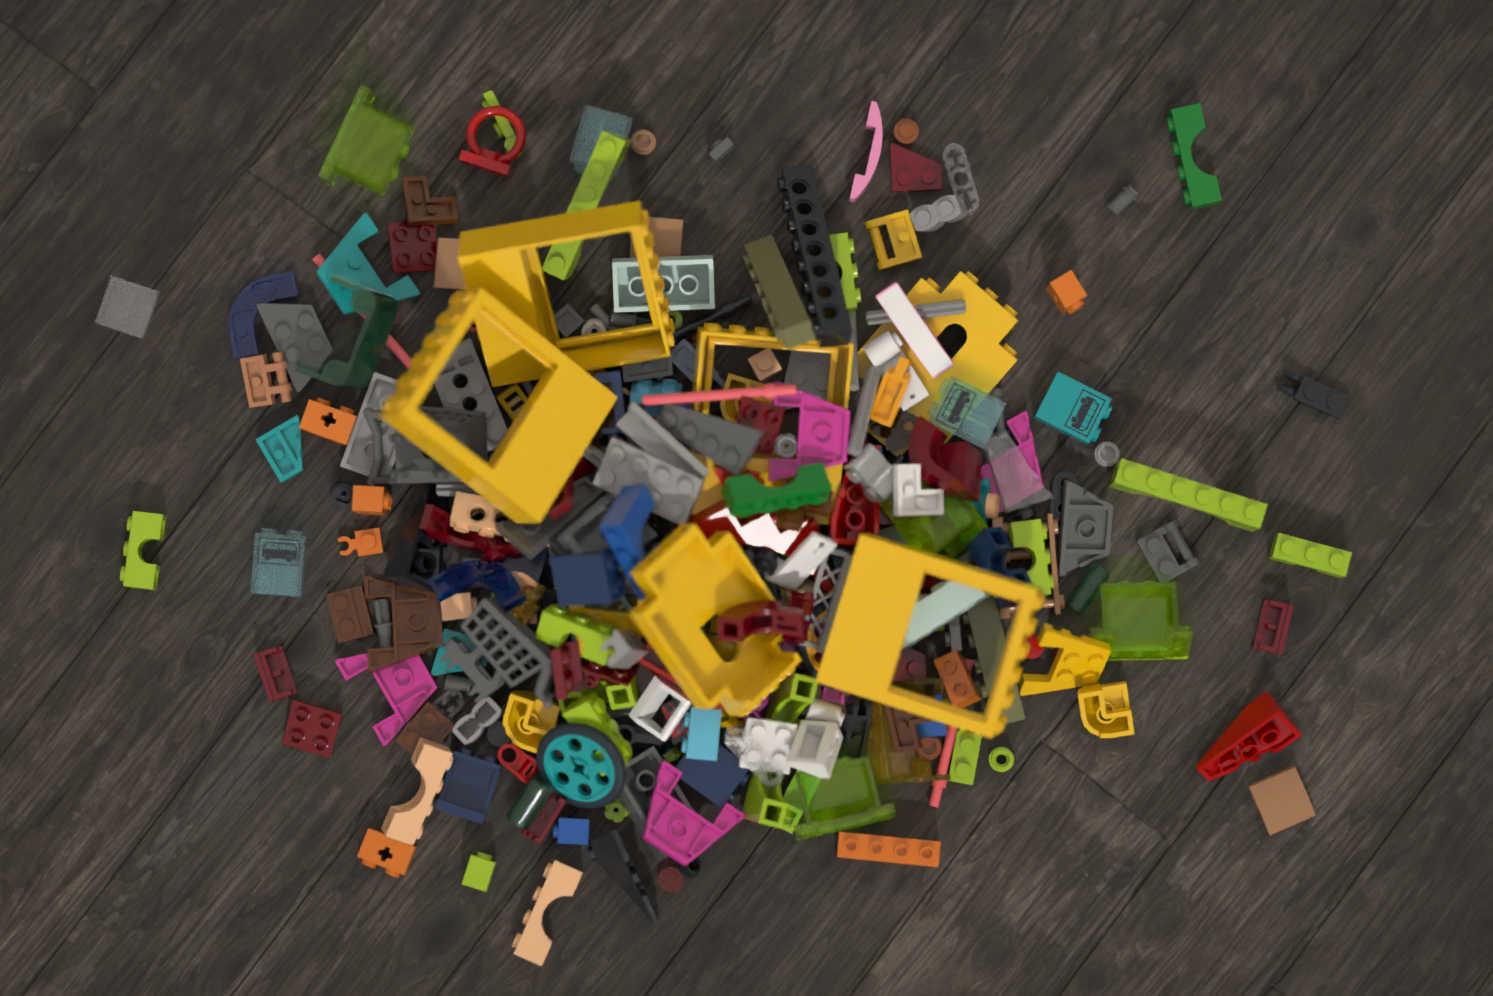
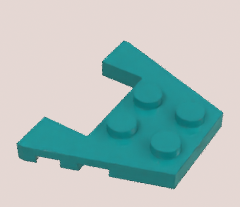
(351, 263)

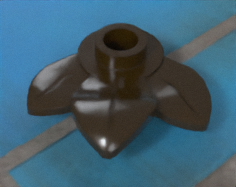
(897, 435)

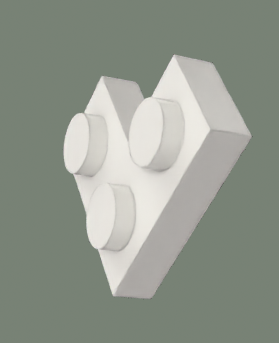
(908, 495)

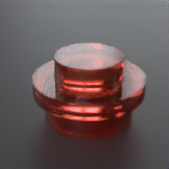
(670, 879)

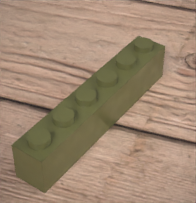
(778, 292)
(989, 644)

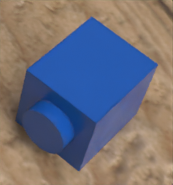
(572, 831)

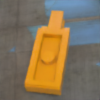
(891, 393)

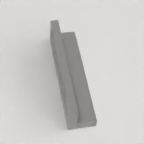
(654, 439)
(835, 596)

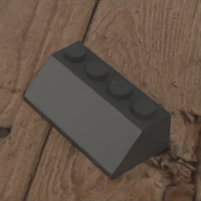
(639, 788)

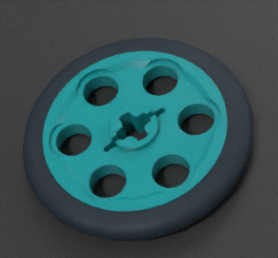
(591, 739)

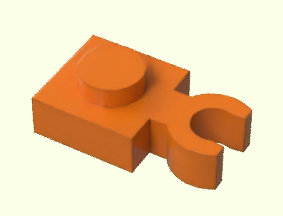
(366, 542)

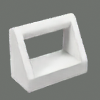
(652, 700)
(827, 751)

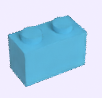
(703, 734)

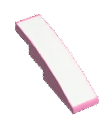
(914, 330)

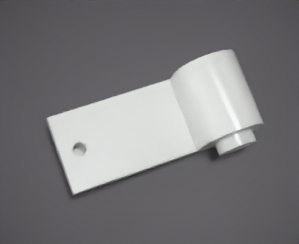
(885, 352)
(802, 562)
(819, 711)

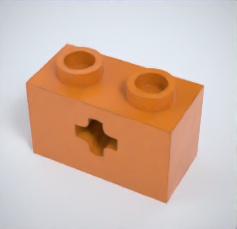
(1067, 293)
(314, 421)
(371, 500)
(957, 679)
(377, 841)

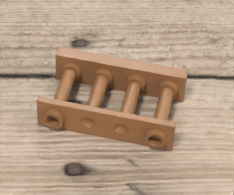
(1057, 599)

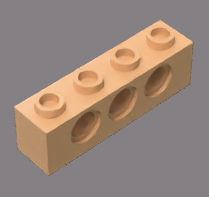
(465, 505)

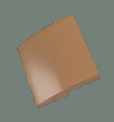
(666, 235)
(447, 266)
(1281, 800)

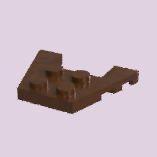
(415, 622)

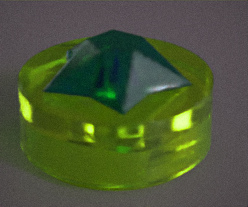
(671, 753)

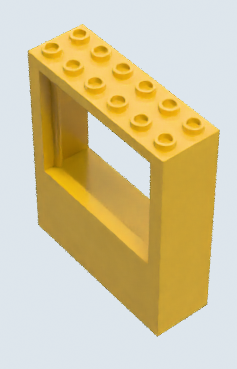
(509, 268)
(763, 337)
(543, 438)
(876, 618)

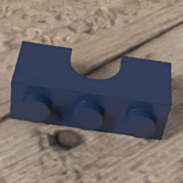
(989, 553)

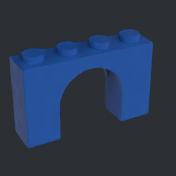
(624, 527)

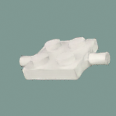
(773, 736)

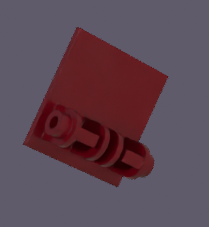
(412, 247)
(762, 417)
(596, 671)
(312, 728)

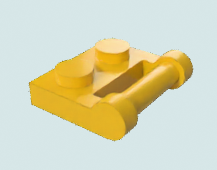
(901, 237)

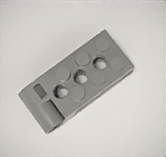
(466, 363)

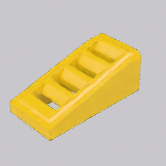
(506, 406)

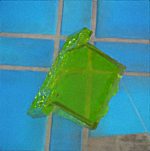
(367, 146)
(939, 532)
(1141, 621)
(842, 801)

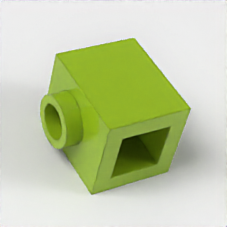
(479, 871)

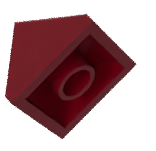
(964, 464)

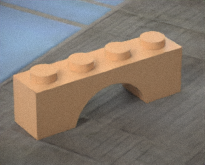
(406, 820)
(534, 942)

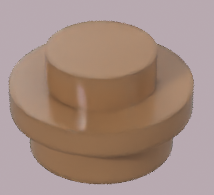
(643, 142)

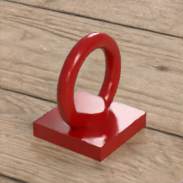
(488, 159)

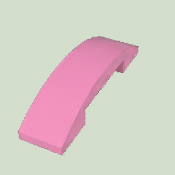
(875, 124)

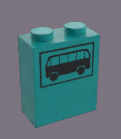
(1073, 409)

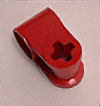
(520, 764)

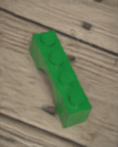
(1200, 188)
(748, 496)

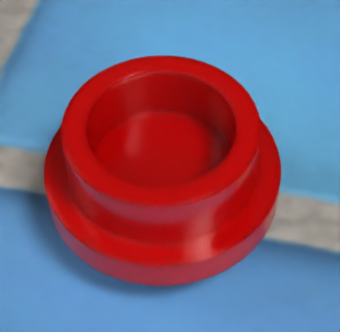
(1034, 649)

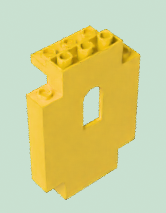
(980, 359)
(684, 587)

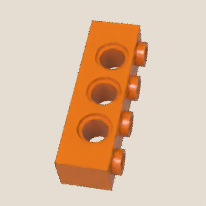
(888, 849)

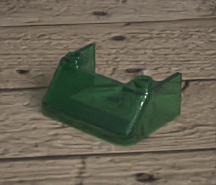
(380, 315)

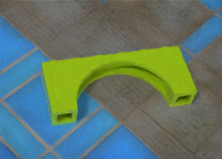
(601, 167)
(1147, 481)
(764, 802)

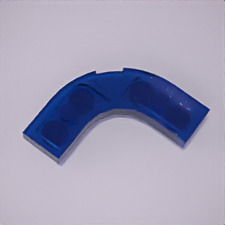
(244, 310)
(478, 574)

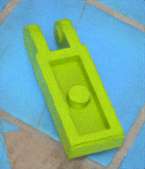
(502, 126)
(964, 757)

